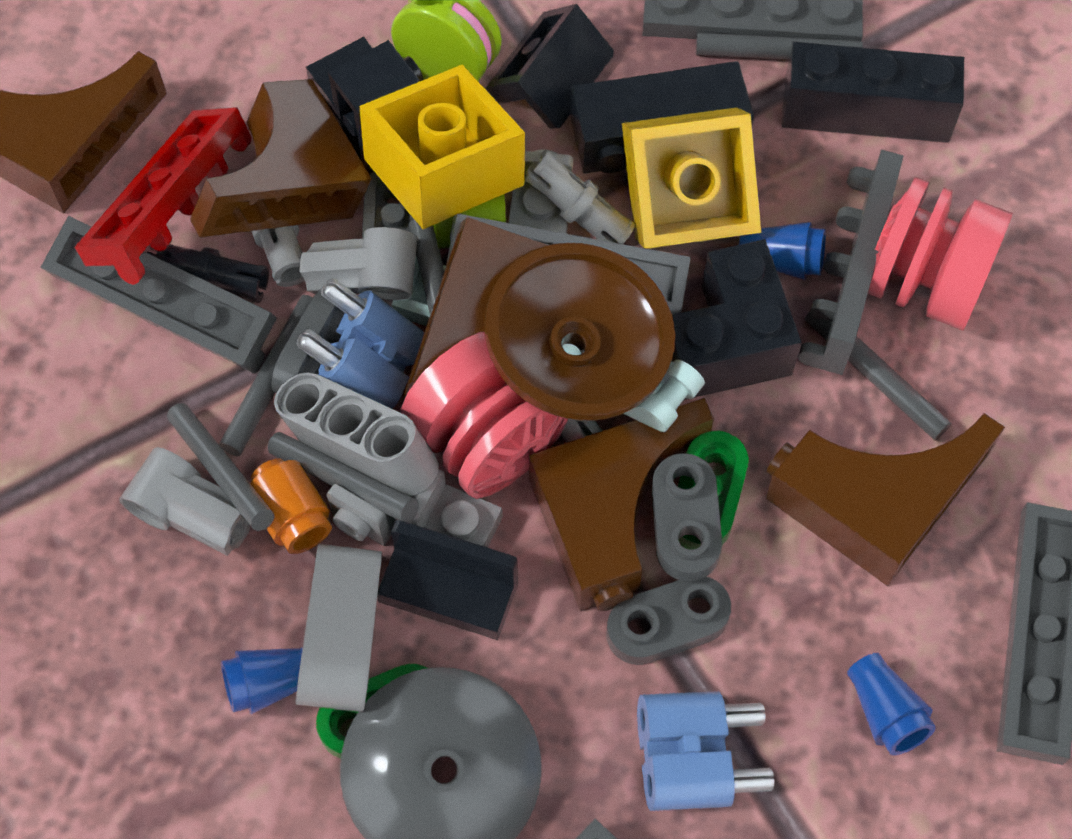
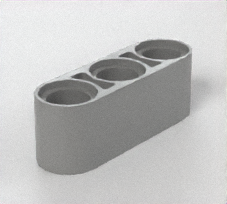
(357, 432)
(339, 628)

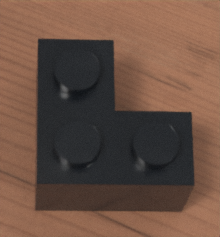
(357, 77)
(745, 329)

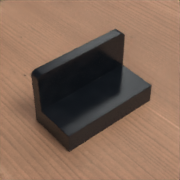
(550, 59)
(449, 580)

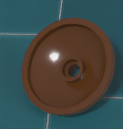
(584, 300)

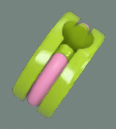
(447, 35)

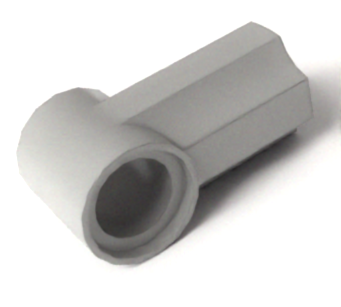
(375, 263)
(173, 494)

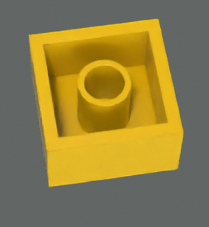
(443, 146)
(692, 177)

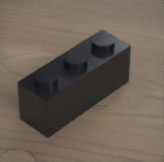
(873, 92)
(604, 105)

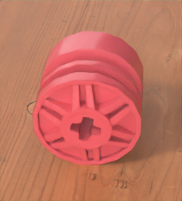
(939, 252)
(478, 419)

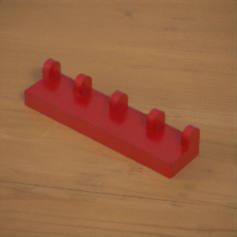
(161, 189)

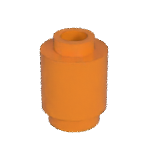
(297, 506)

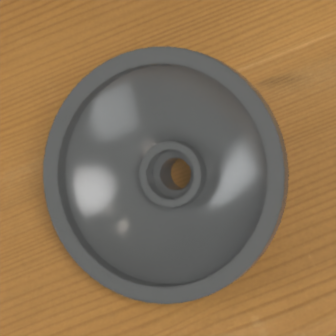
(433, 716)

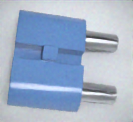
(372, 346)
(688, 753)

